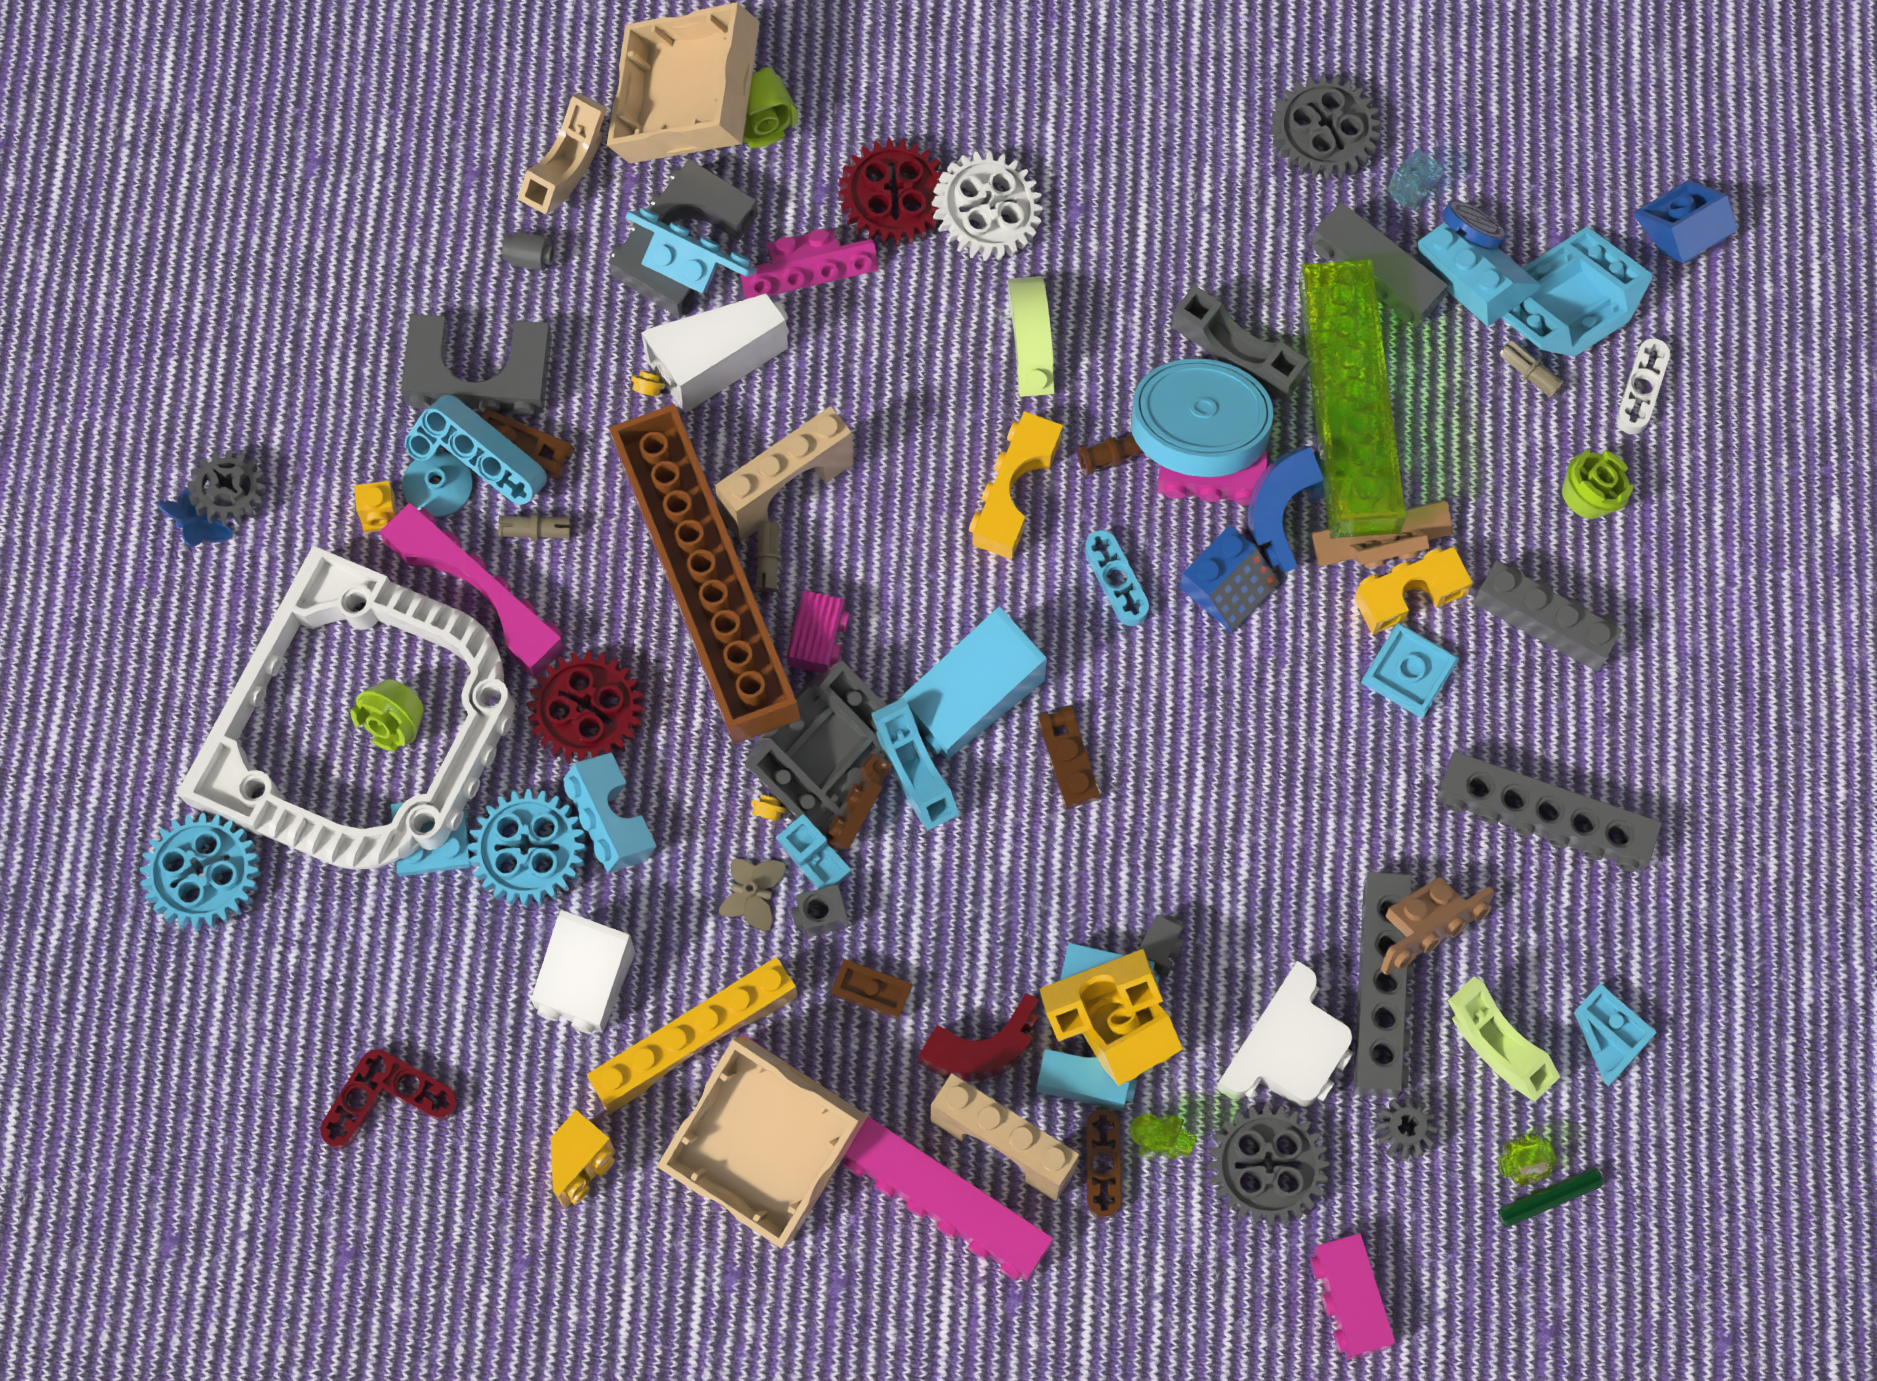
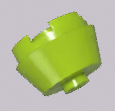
(1596, 484)
(389, 714)

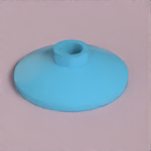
(440, 498)

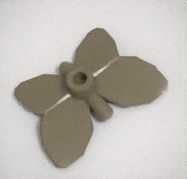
(748, 891)

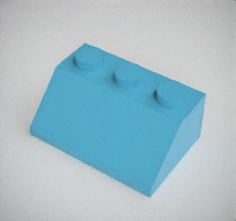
(1477, 277)

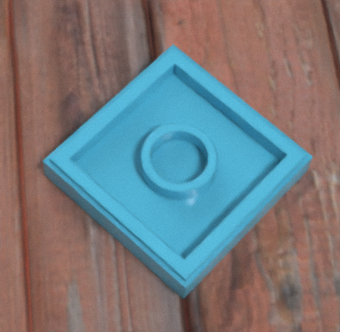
(1410, 670)

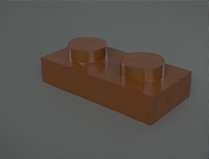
(871, 989)

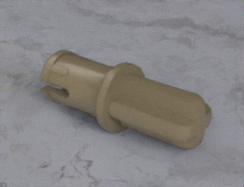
(1531, 368)
(767, 557)

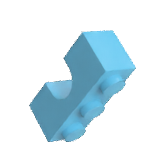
(616, 839)

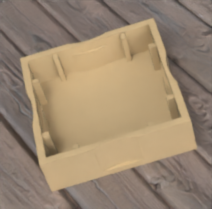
(683, 83)
(762, 1141)

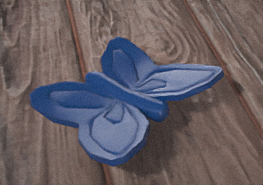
(195, 527)

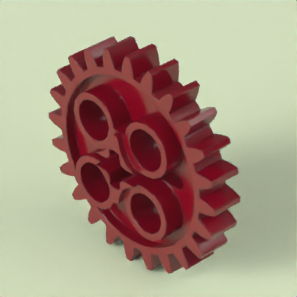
(861, 193)
(604, 683)

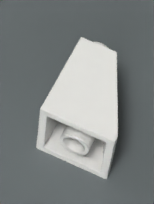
(582, 972)

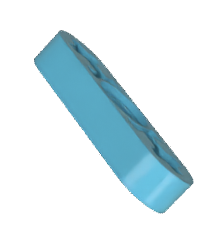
(1136, 595)

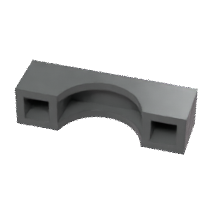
(1211, 327)

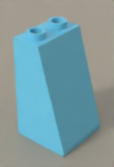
(975, 684)

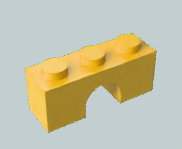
(1438, 575)
(1076, 998)

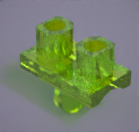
(1161, 1136)

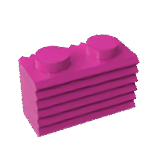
(817, 632)

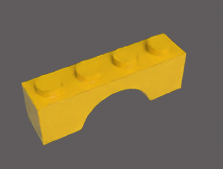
(1031, 448)

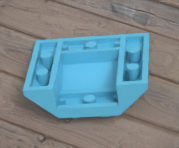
(1582, 294)

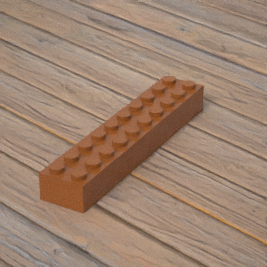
(704, 574)

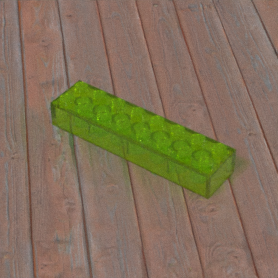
(1351, 399)

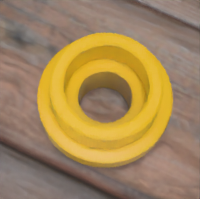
(647, 383)
(768, 808)

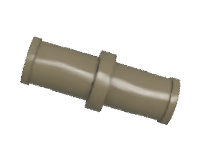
(534, 527)

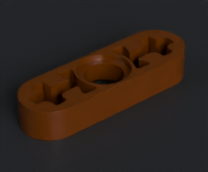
(1112, 1136)

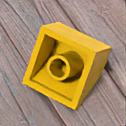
(1131, 1042)

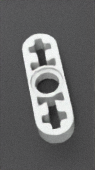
(1654, 376)

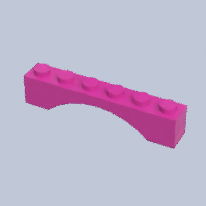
(422, 544)

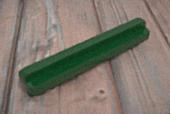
(1550, 1197)

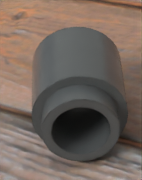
(528, 251)

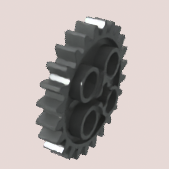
(1299, 140)
(1265, 1132)

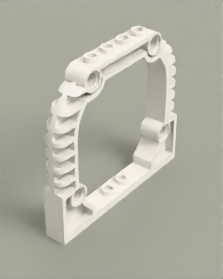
(326, 593)

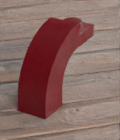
(985, 1058)

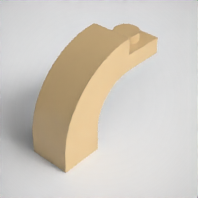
(565, 164)

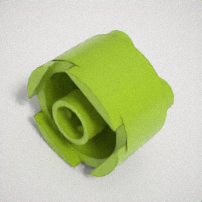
(768, 110)

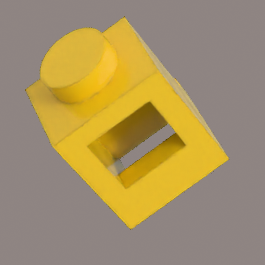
(375, 505)

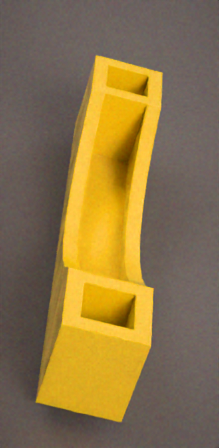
(728, 1010)

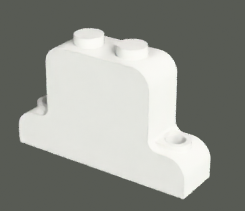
(1290, 1046)

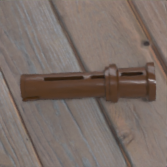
(1107, 453)

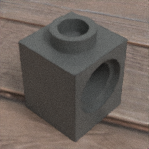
(829, 898)

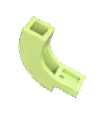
(1032, 335)
(1499, 1044)

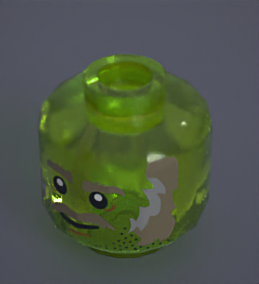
(1527, 1159)

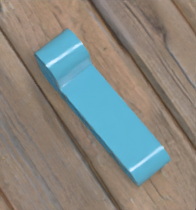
(478, 446)

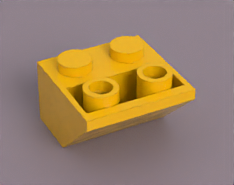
(577, 1156)

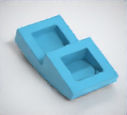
(813, 854)

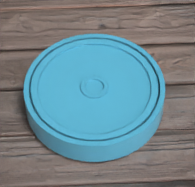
(1201, 417)

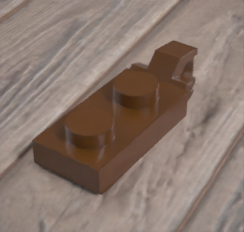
(860, 801)

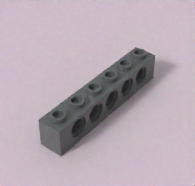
(1602, 818)
(1370, 1076)

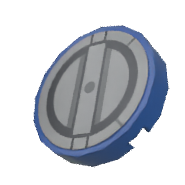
(1477, 225)

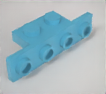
(684, 257)

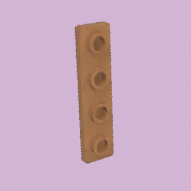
(1420, 525)
(1430, 917)

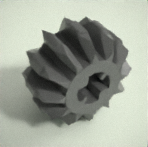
(1392, 1121)

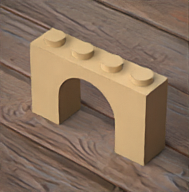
(818, 444)
(965, 1110)

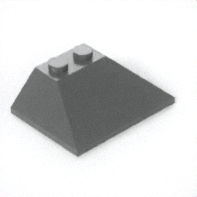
(821, 755)

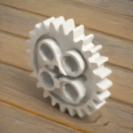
(979, 177)

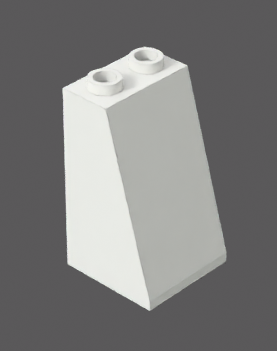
(715, 347)

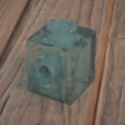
(1415, 180)

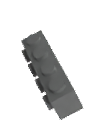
(1397, 275)
(1547, 616)

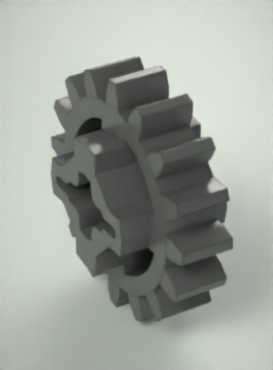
(222, 501)

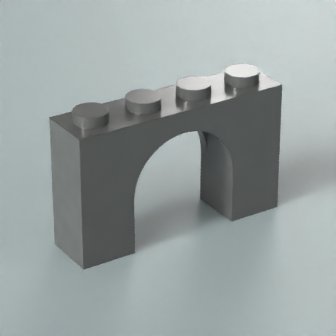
(690, 195)
(516, 388)

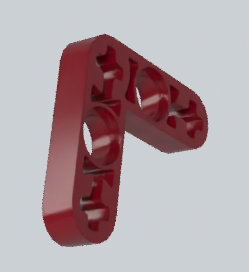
(388, 1083)

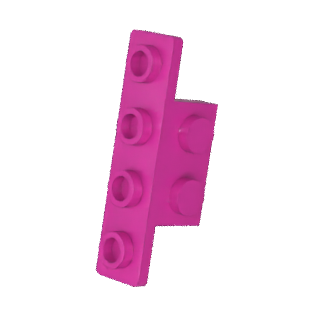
(809, 262)

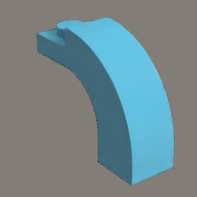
(913, 766)

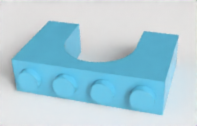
(1083, 1077)

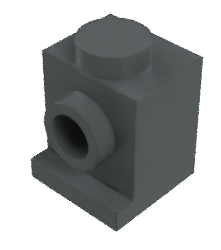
(1163, 942)

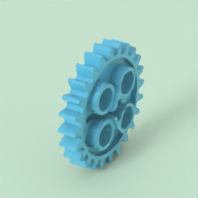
(530, 816)
(186, 844)

